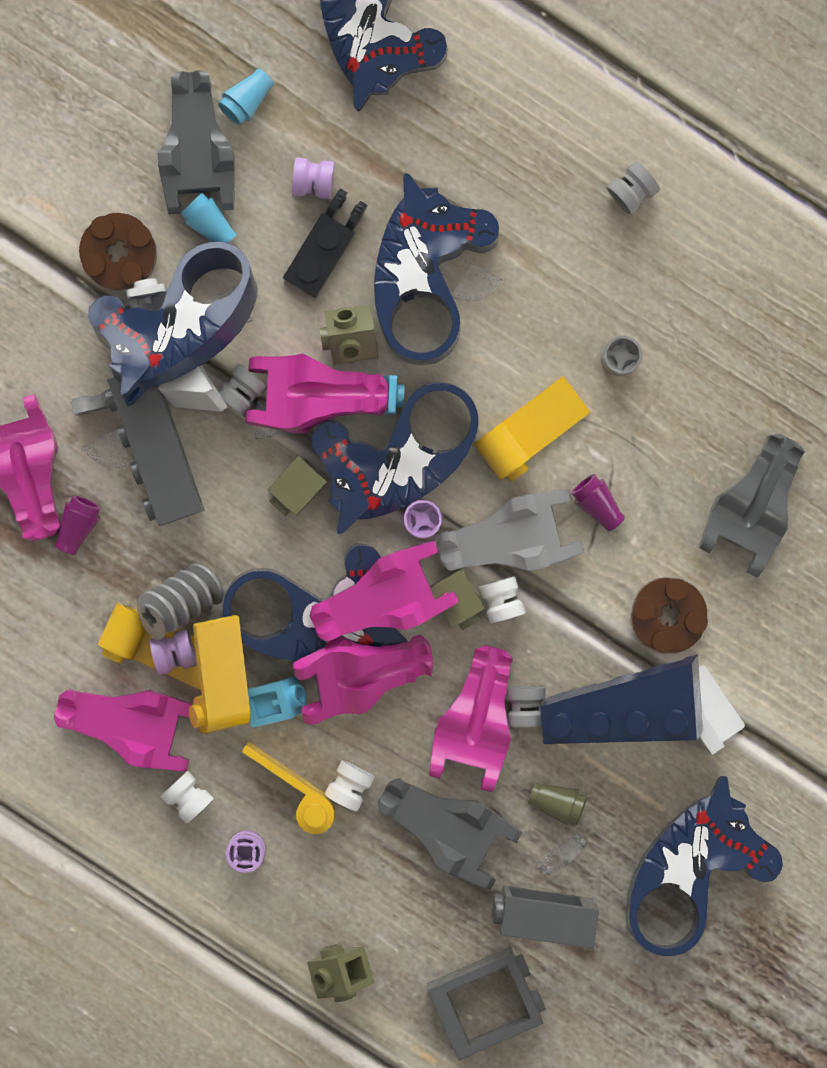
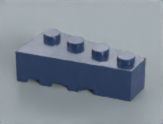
(630, 708)

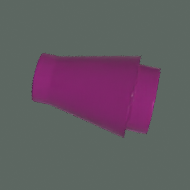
(597, 501)
(77, 522)

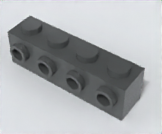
(157, 454)

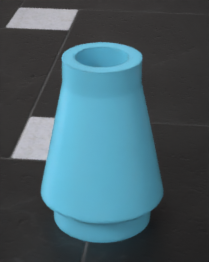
(244, 98)
(208, 220)

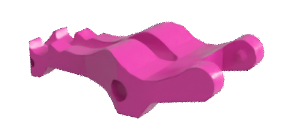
(308, 393)
(26, 471)
(388, 595)
(356, 675)
(476, 722)
(133, 724)

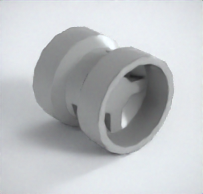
(633, 188)
(626, 353)
(248, 384)
(525, 697)

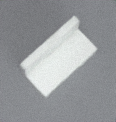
(718, 714)

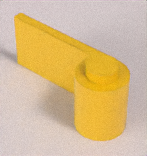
(531, 429)
(128, 639)
(221, 675)
(314, 810)

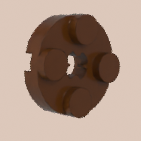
(105, 233)
(690, 621)

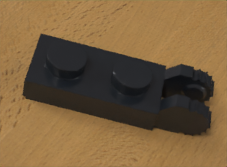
(323, 247)

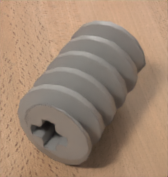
(178, 600)

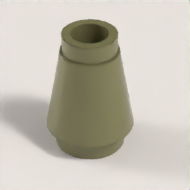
(558, 802)

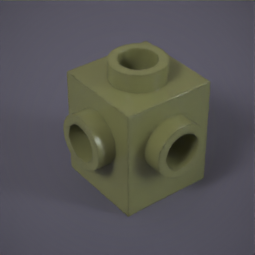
(349, 334)
(340, 972)

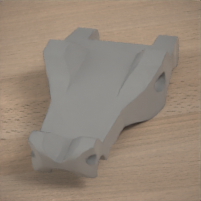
(515, 535)

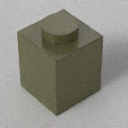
(296, 487)
(467, 609)

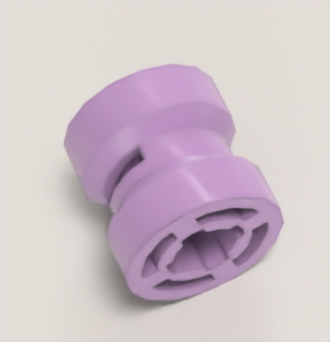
(312, 178)
(427, 518)
(164, 652)
(249, 846)

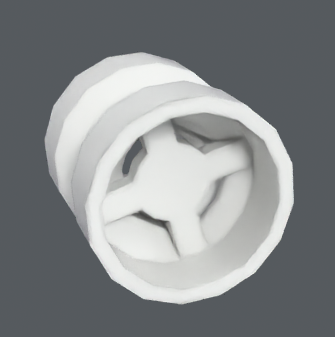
(502, 600)
(349, 785)
(189, 800)

